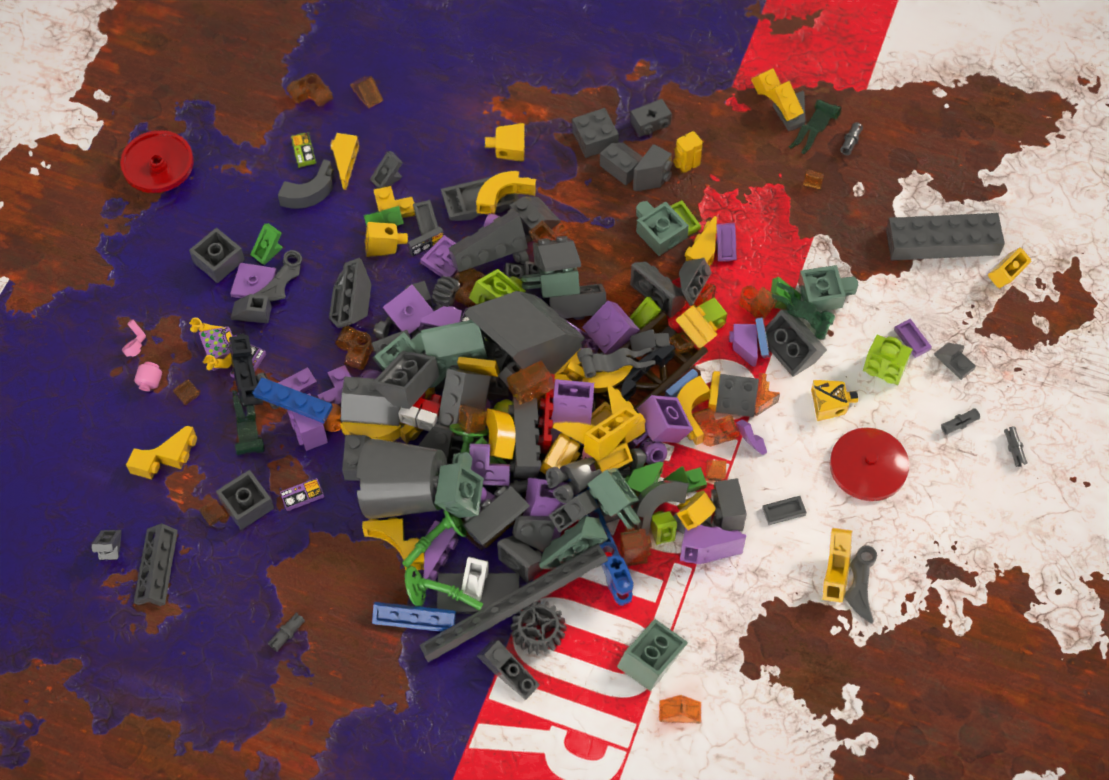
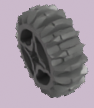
(554, 620)

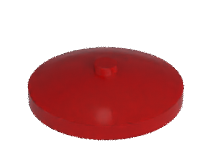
(157, 161)
(869, 464)

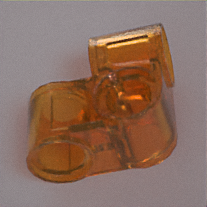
(310, 87)
(467, 281)
(760, 303)
(351, 341)
(723, 429)

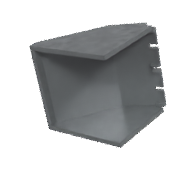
(527, 330)

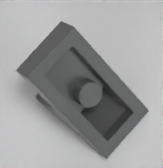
(386, 172)
(649, 339)
(952, 357)
(107, 544)

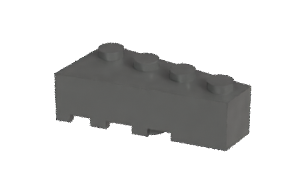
(490, 242)
(526, 452)

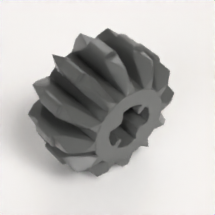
(445, 291)

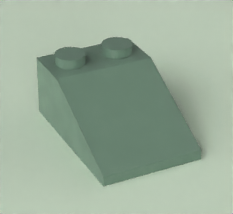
(652, 654)

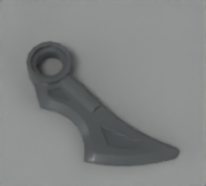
(276, 287)
(858, 593)

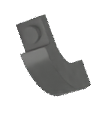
(310, 193)
(656, 495)

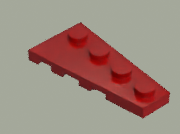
(544, 421)

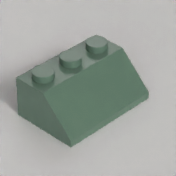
(454, 341)
(573, 543)

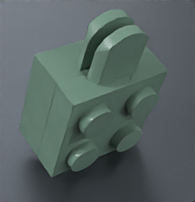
(660, 226)
(553, 282)
(825, 287)
(400, 344)
(459, 487)
(615, 496)

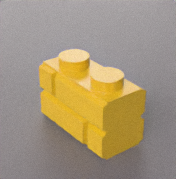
(688, 152)
(1009, 267)
(697, 326)
(561, 453)

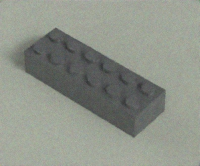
(945, 236)

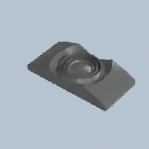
(462, 198)

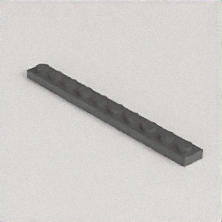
(513, 602)

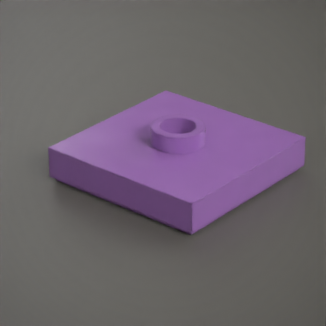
(251, 279)
(408, 309)

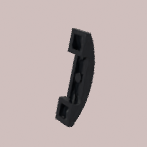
(661, 357)
(243, 369)

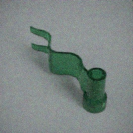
(818, 122)
(807, 311)
(246, 429)

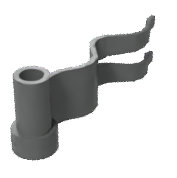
(610, 362)

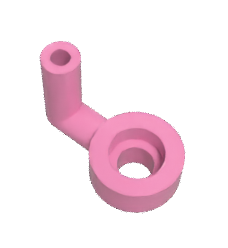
(133, 347)

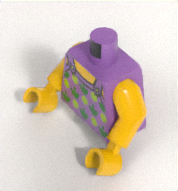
(215, 342)

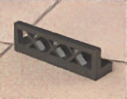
(158, 565)

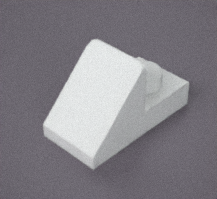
(474, 577)

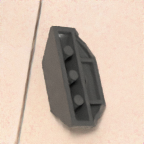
(350, 294)

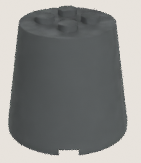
(397, 478)

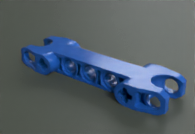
(615, 568)

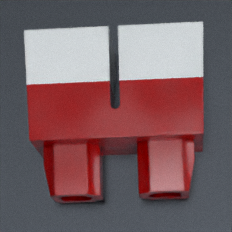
(422, 413)

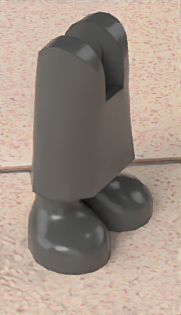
(578, 472)

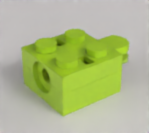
(494, 286)
(887, 359)

